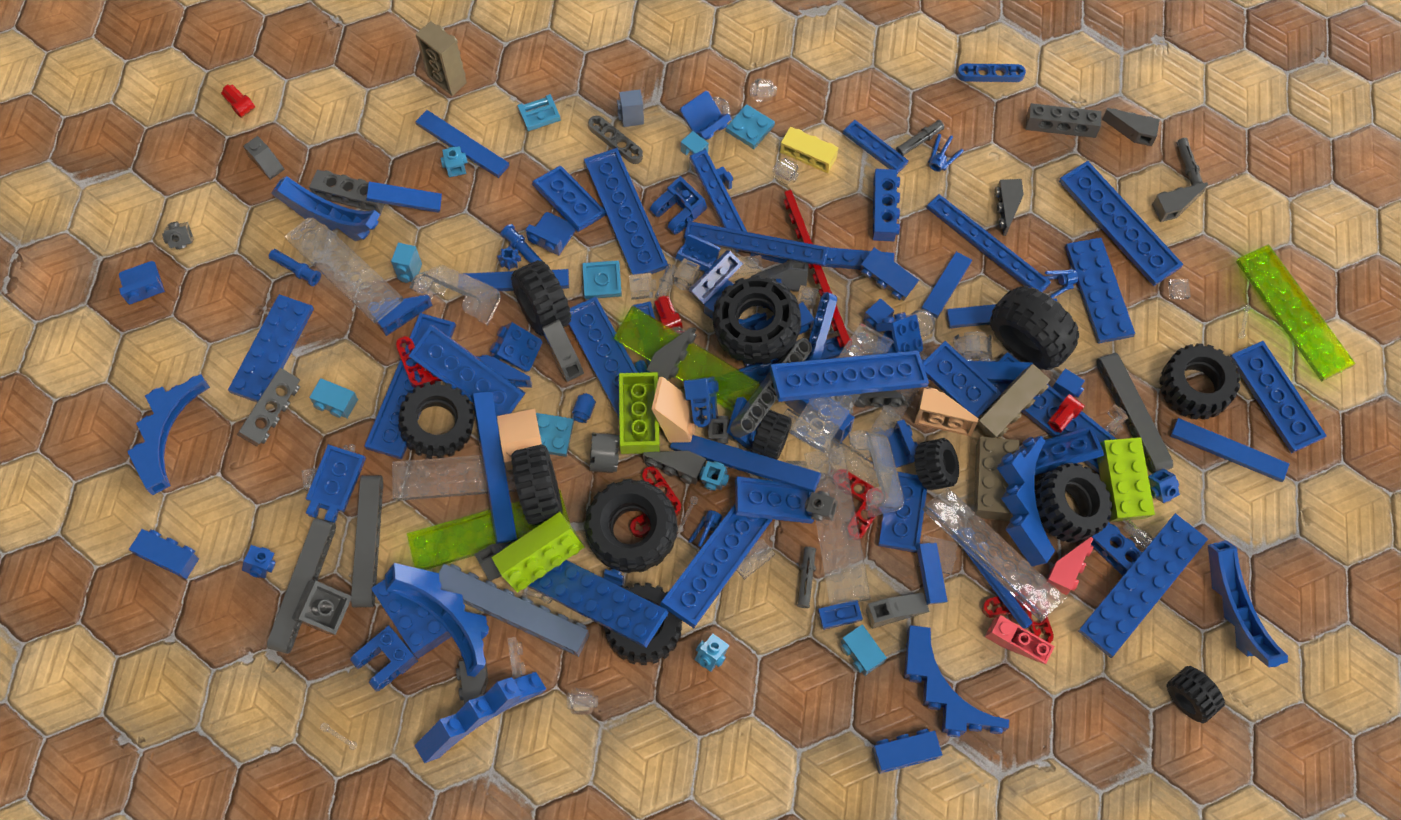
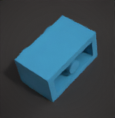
(406, 262)
(333, 398)
(862, 650)

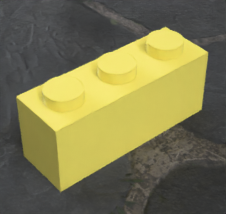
(809, 149)

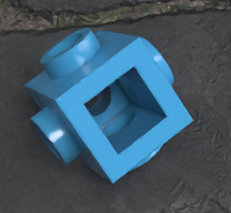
(454, 161)
(714, 469)
(711, 652)

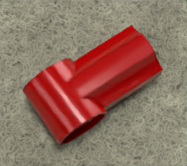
(240, 103)
(667, 313)
(1068, 410)

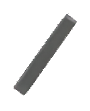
(615, 139)

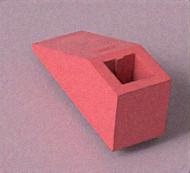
(1066, 570)
(1018, 640)

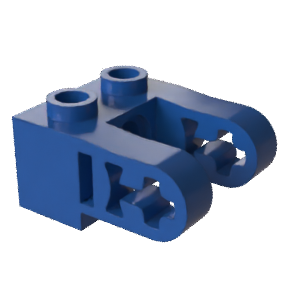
(686, 197)
(702, 393)
(394, 649)

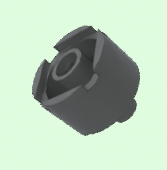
(604, 452)

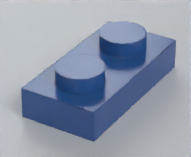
(839, 615)

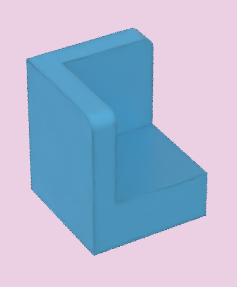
(693, 143)

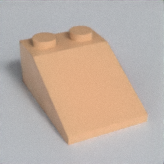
(673, 412)
(943, 413)
(518, 432)

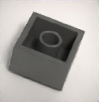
(322, 607)

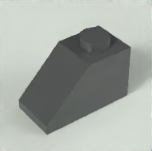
(263, 157)

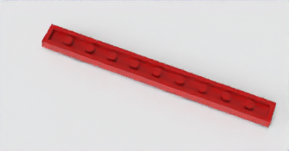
(819, 276)

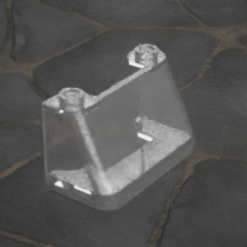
(479, 297)
(889, 494)

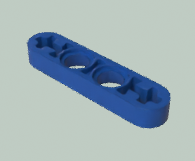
(991, 72)
(821, 325)

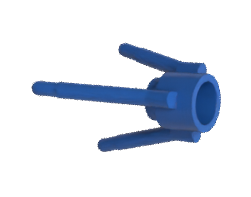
(938, 161)
(1065, 278)
(710, 523)

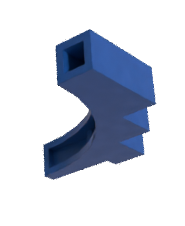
(309, 205)
(166, 406)
(1020, 499)
(447, 607)
(1238, 609)
(937, 693)
(477, 712)

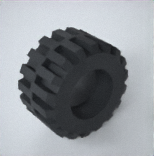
(771, 435)
(936, 464)
(1195, 694)

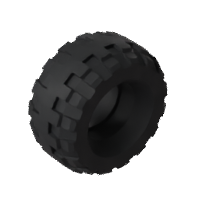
(1034, 327)
(762, 344)
(614, 502)

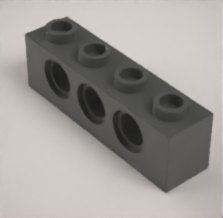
(1063, 120)
(339, 193)
(281, 380)

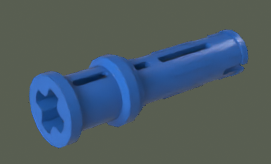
(518, 242)
(301, 270)

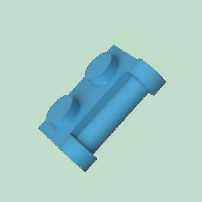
(540, 116)

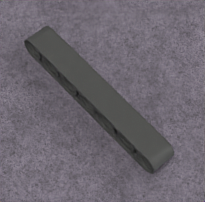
(765, 394)
(1139, 421)
(367, 541)
(307, 569)

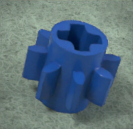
(509, 258)

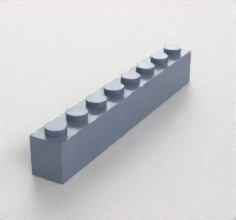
(514, 611)

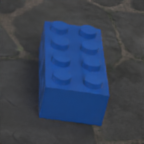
(414, 623)

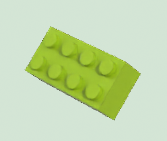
(637, 421)
(1126, 479)
(538, 552)

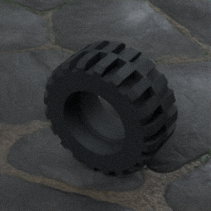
(540, 296)
(1215, 366)
(443, 397)
(536, 484)
(1088, 493)
(659, 645)

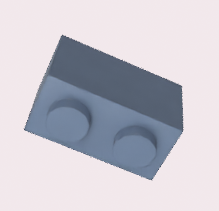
(630, 108)

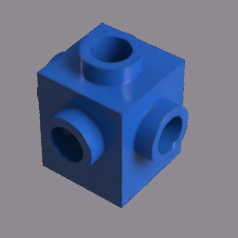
(1164, 485)
(258, 562)

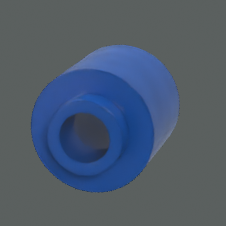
(583, 408)

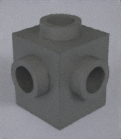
(177, 235)
(718, 430)
(821, 506)

